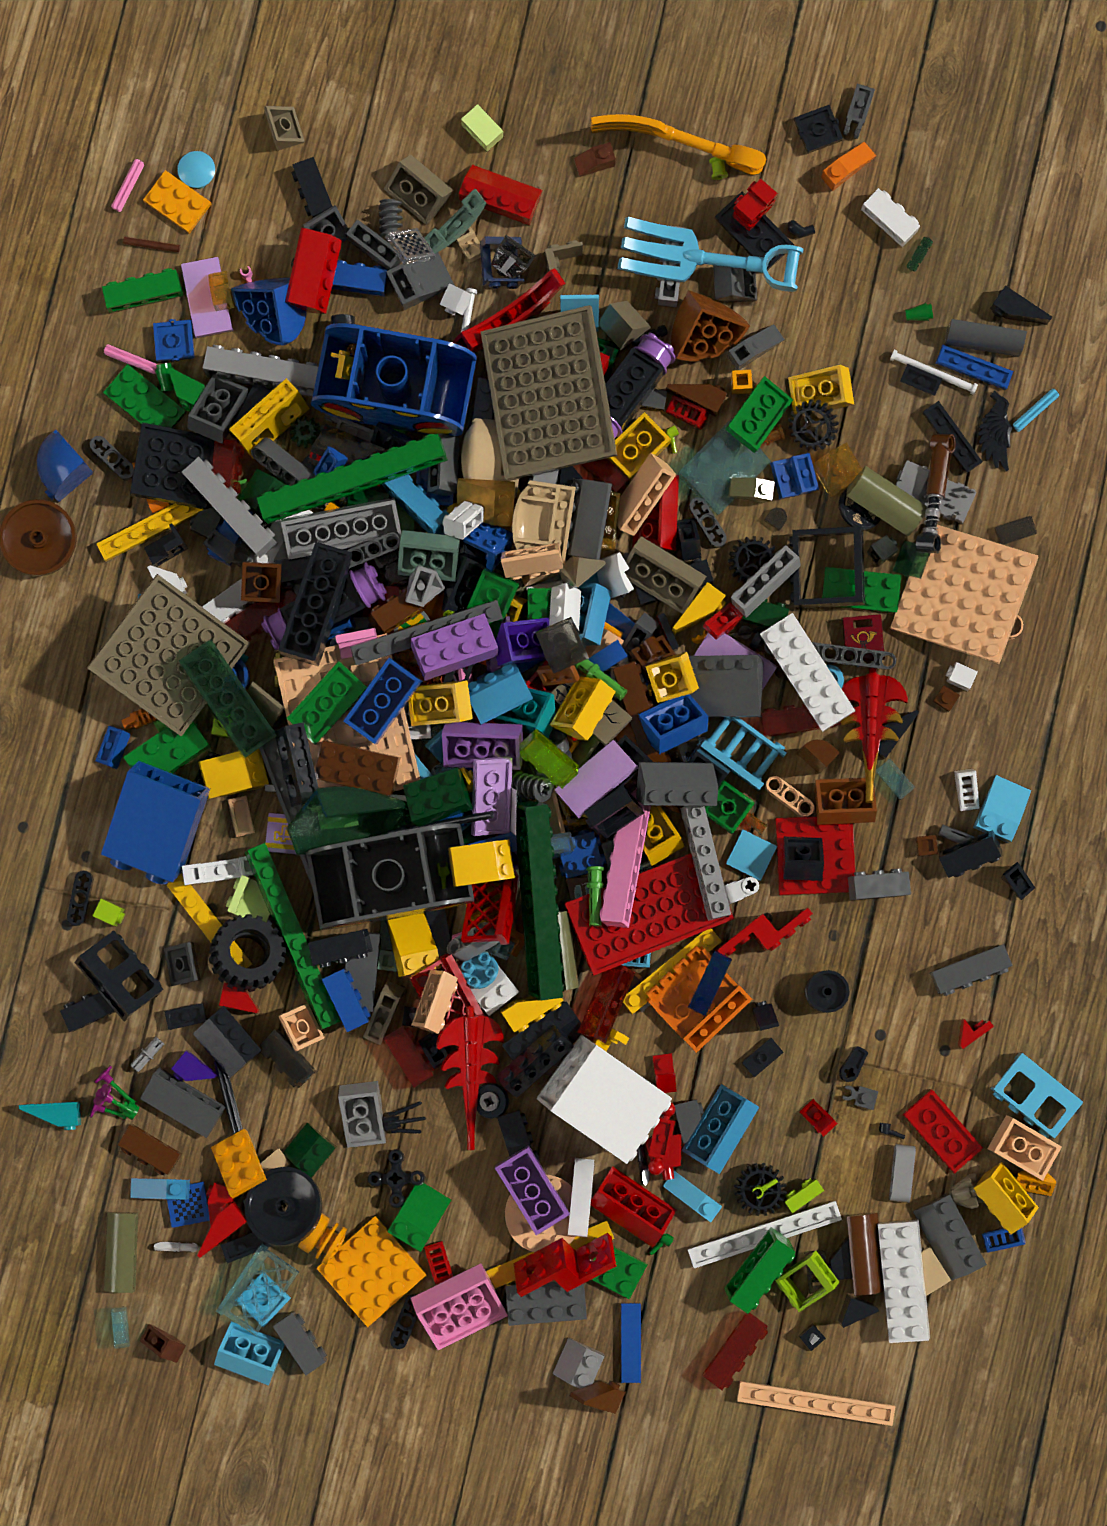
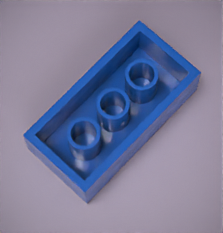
(382, 701)

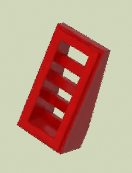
(691, 421)
(432, 1264)

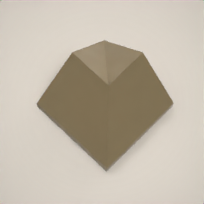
(579, 569)

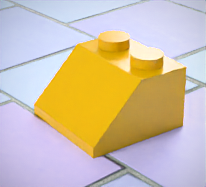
(672, 677)

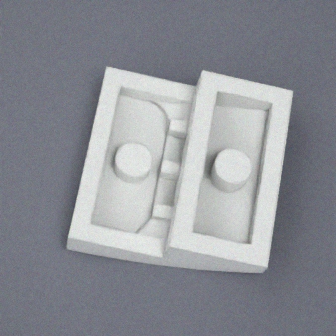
(613, 576)

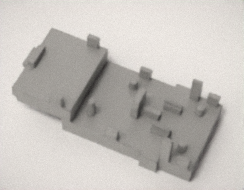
(957, 499)

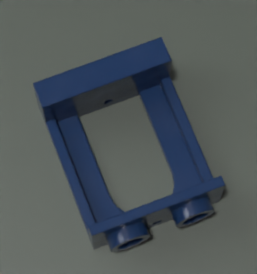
(494, 283)

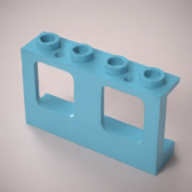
(1044, 1086)

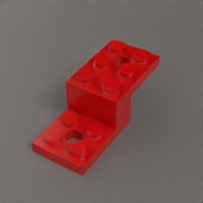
(765, 933)
(564, 1264)

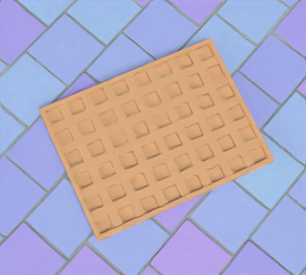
(300, 678)

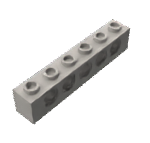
(705, 862)

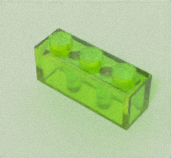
(548, 759)

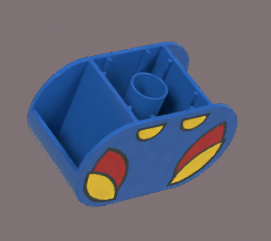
(395, 380)

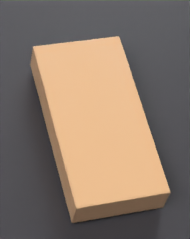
(241, 816)

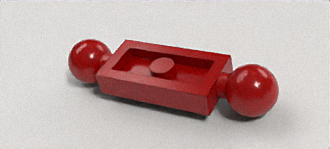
(661, 1141)

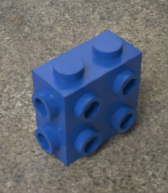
(584, 855)

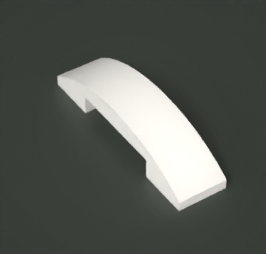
(216, 871)
(581, 1197)

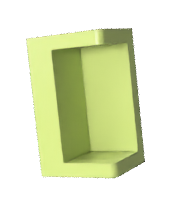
(482, 127)

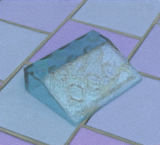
(717, 462)

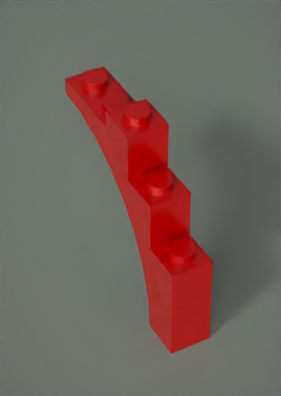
(524, 307)

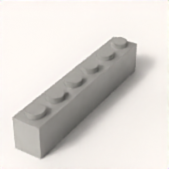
(229, 507)

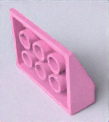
(459, 1307)

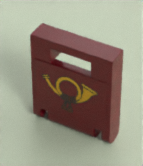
(863, 637)

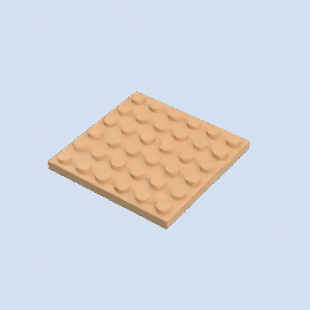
(966, 595)

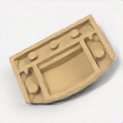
(482, 453)
(543, 515)

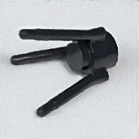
(393, 1122)

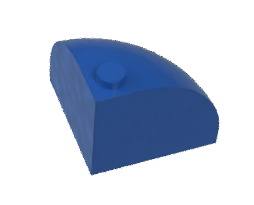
(267, 311)
(60, 466)

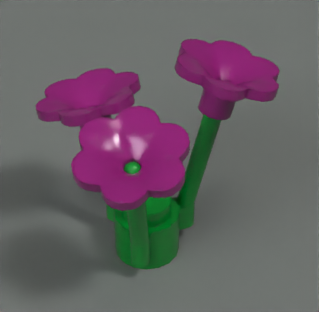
(127, 1108)

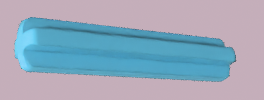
(1035, 410)

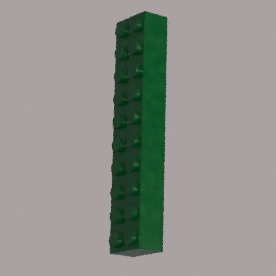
(538, 900)

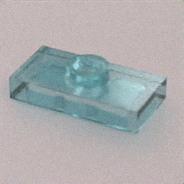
(895, 779)

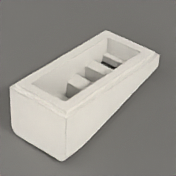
(960, 790)

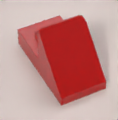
(723, 621)
(968, 1035)
(664, 1073)
(818, 1117)

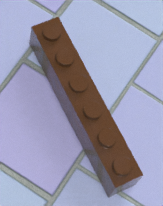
(636, 702)

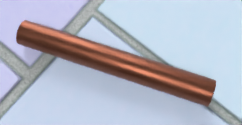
(151, 244)

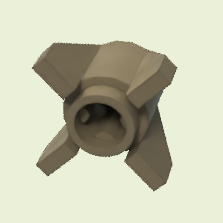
(964, 1193)

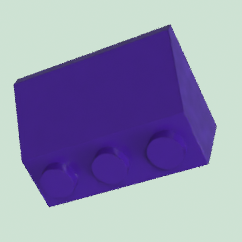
(519, 642)

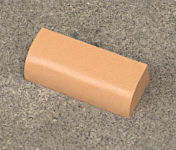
(643, 493)

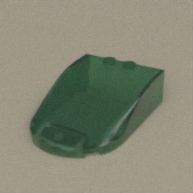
(345, 815)

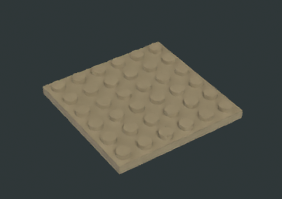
(145, 650)

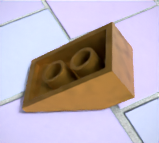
(494, 496)

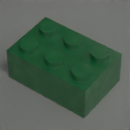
(437, 797)

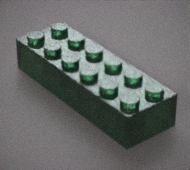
(226, 698)

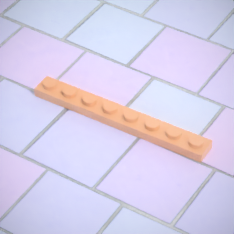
(816, 1403)

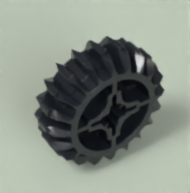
(816, 432)
(749, 554)
(777, 1191)

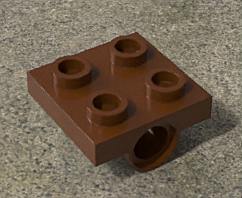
(651, 651)

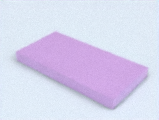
(204, 317)
(728, 646)
(597, 778)
(492, 793)

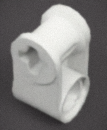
(736, 890)

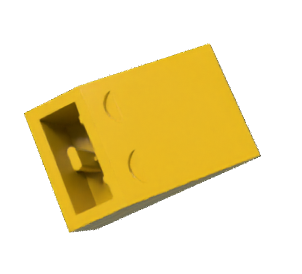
(524, 1010)

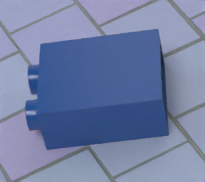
(154, 822)

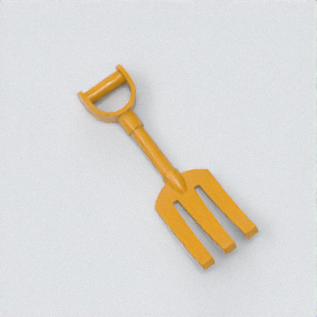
(736, 156)

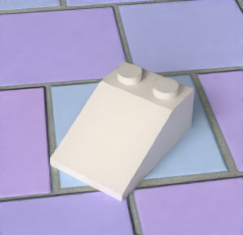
(495, 994)

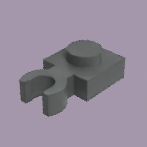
(863, 1097)

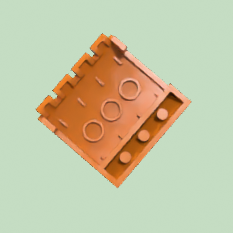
(675, 992)

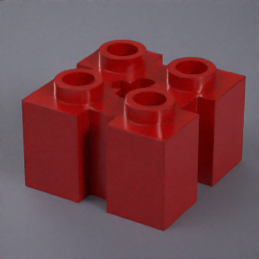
(754, 204)

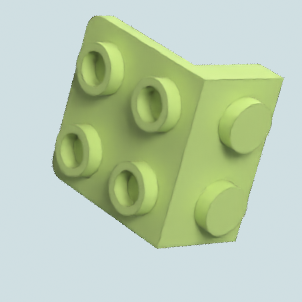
(247, 899)

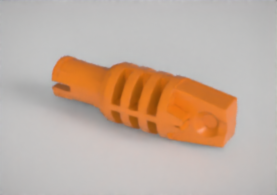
(138, 719)

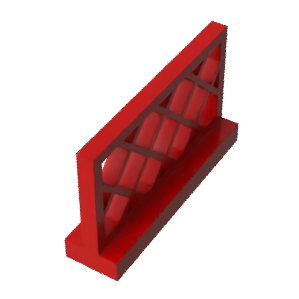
(502, 920)
(463, 990)

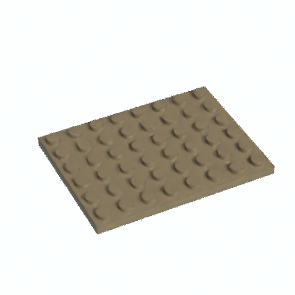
(548, 393)

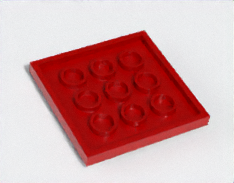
(837, 851)

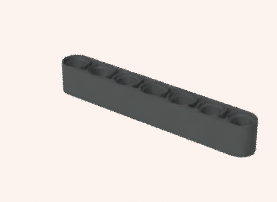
(857, 661)

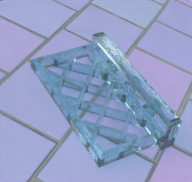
(241, 1285)

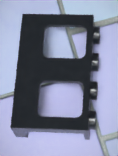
(296, 763)
(110, 981)

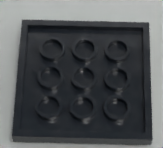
(160, 463)

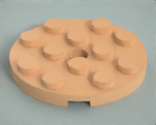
(523, 1233)

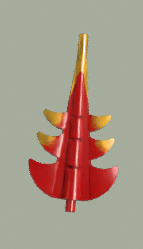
(872, 694)

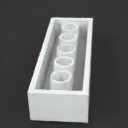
(807, 672)
(903, 1281)

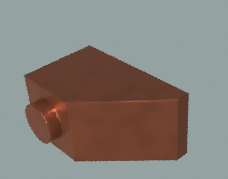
(595, 159)
(162, 1343)

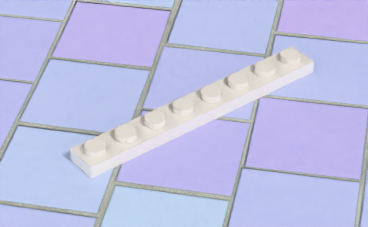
(749, 1238)

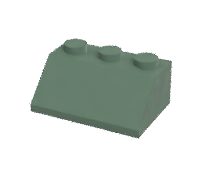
(429, 551)

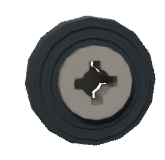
(498, 1098)

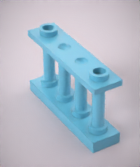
(740, 767)

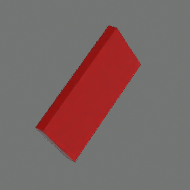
(942, 1131)

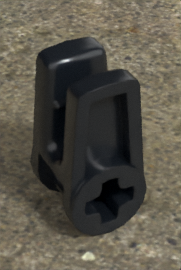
(855, 1062)

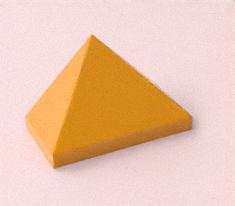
(1035, 1185)

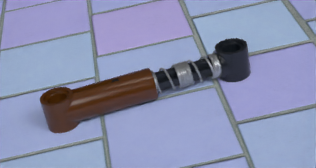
(941, 446)

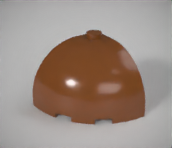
(705, 328)

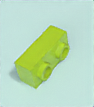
(797, 1199)

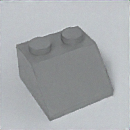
(578, 1364)

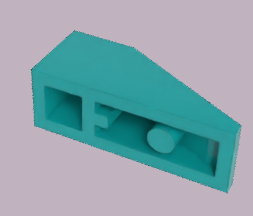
(60, 1114)

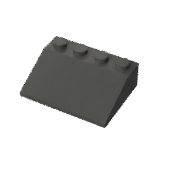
(728, 684)

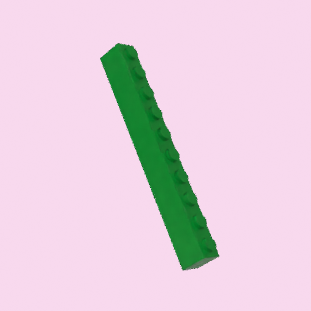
(352, 478)
(295, 941)

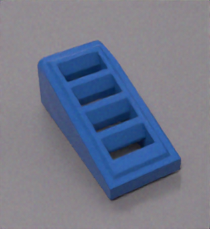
(1021, 1239)

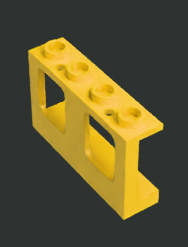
(270, 416)

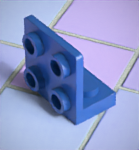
(492, 541)

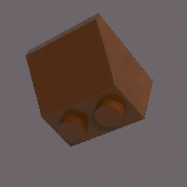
(261, 582)

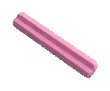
(127, 185)
(130, 359)

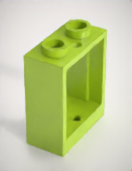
(821, 1272)

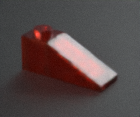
(607, 472)

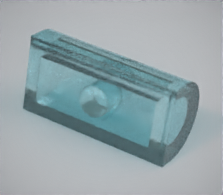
(120, 1327)

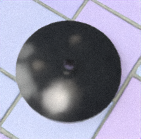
(267, 1204)

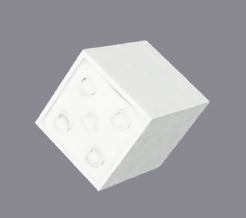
(604, 1099)

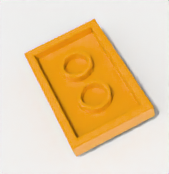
(177, 201)
(238, 1163)

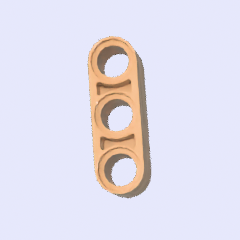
(798, 797)

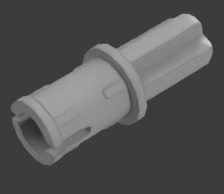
(147, 1054)

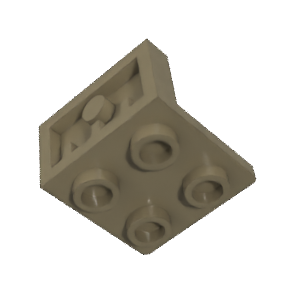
(555, 253)

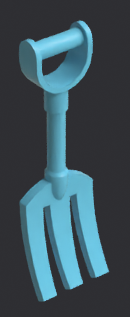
(690, 256)

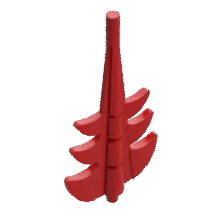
(469, 1035)

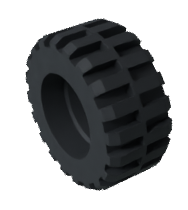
(261, 933)

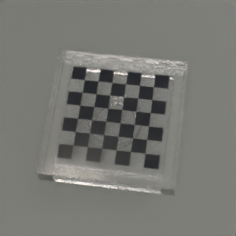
(410, 246)

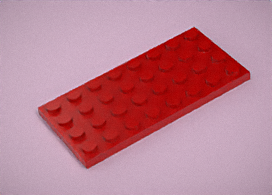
(663, 912)

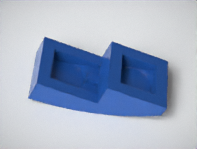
(609, 656)

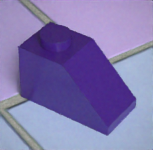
(191, 1068)

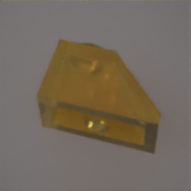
(220, 291)

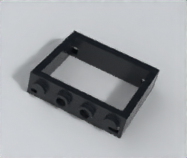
(859, 598)

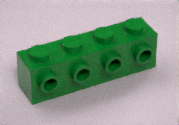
(142, 291)

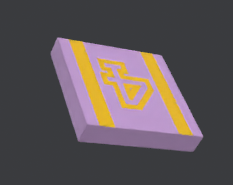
(277, 835)

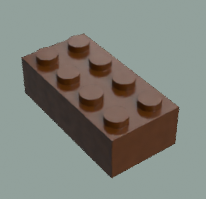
(357, 767)

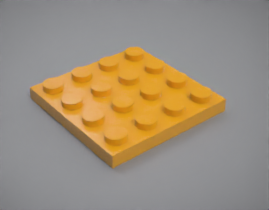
(372, 1271)

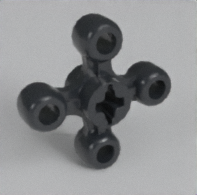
(396, 1187)

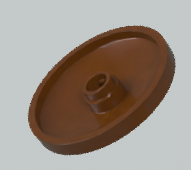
(37, 537)

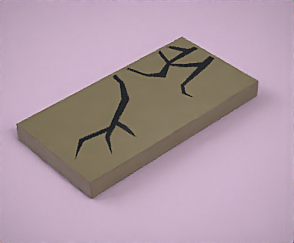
(613, 718)

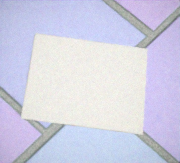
(513, 811)

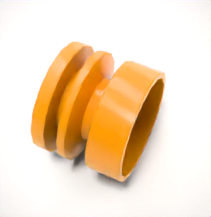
(324, 1239)

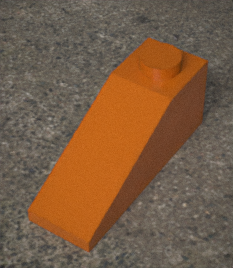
(847, 166)

